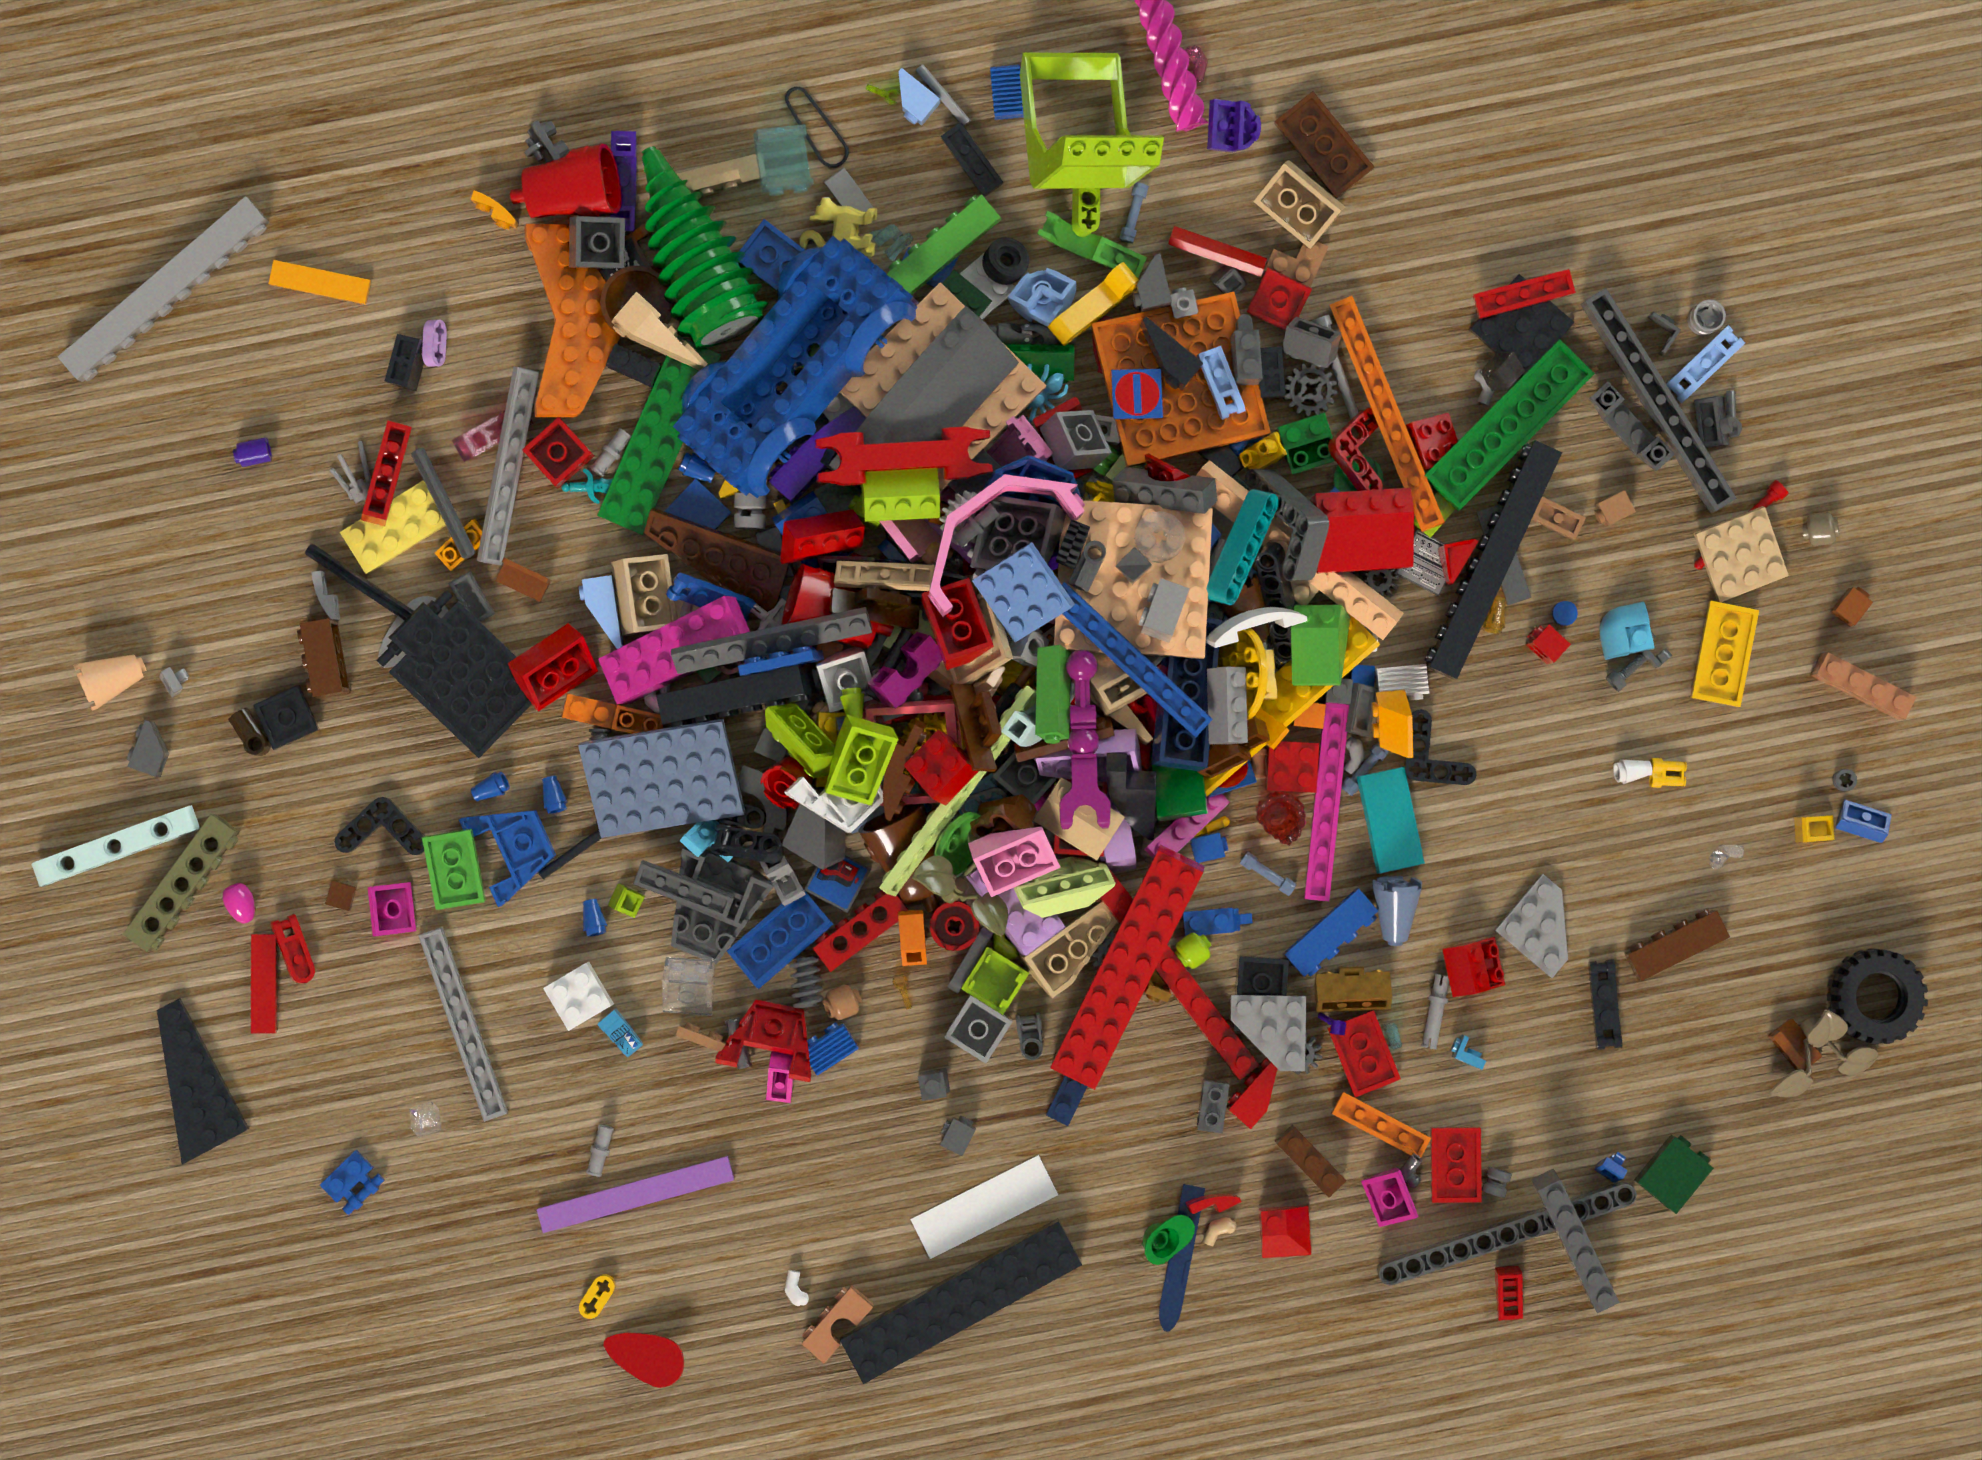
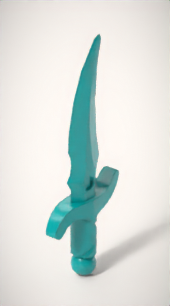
(591, 486)

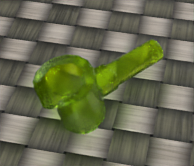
(883, 93)

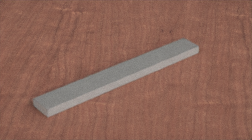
(507, 466)
(463, 1024)

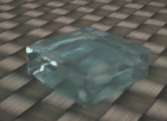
(1393, 1035)

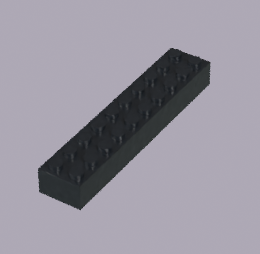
(1493, 559)
(960, 1301)

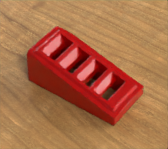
(1502, 1280)

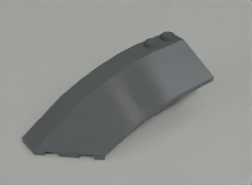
(941, 385)

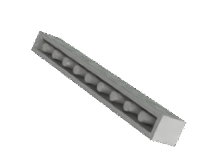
(163, 290)

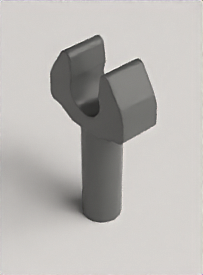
(1730, 423)

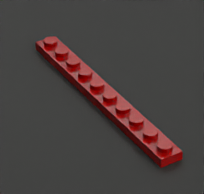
(1190, 995)

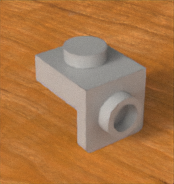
(1183, 303)

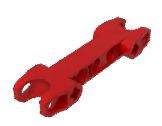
(860, 458)

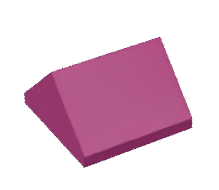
(391, 909)
(1389, 1197)

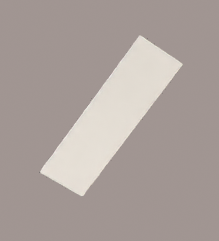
(984, 1207)

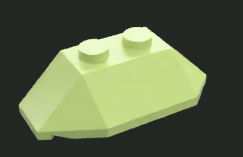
(1067, 888)

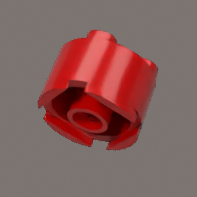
(951, 939)

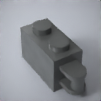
(1246, 352)

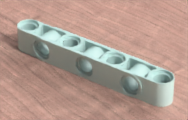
(99, 851)

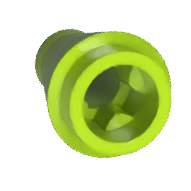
(853, 701)

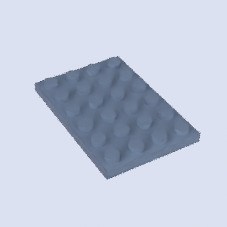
(662, 778)

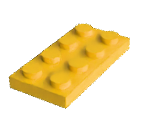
(1724, 654)

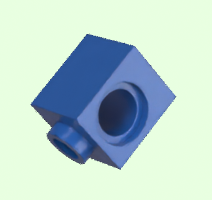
(1208, 847)

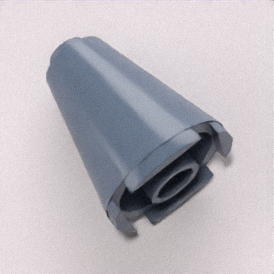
(1396, 906)

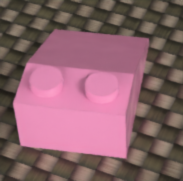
(1012, 858)

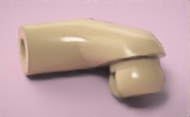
(1218, 1227)

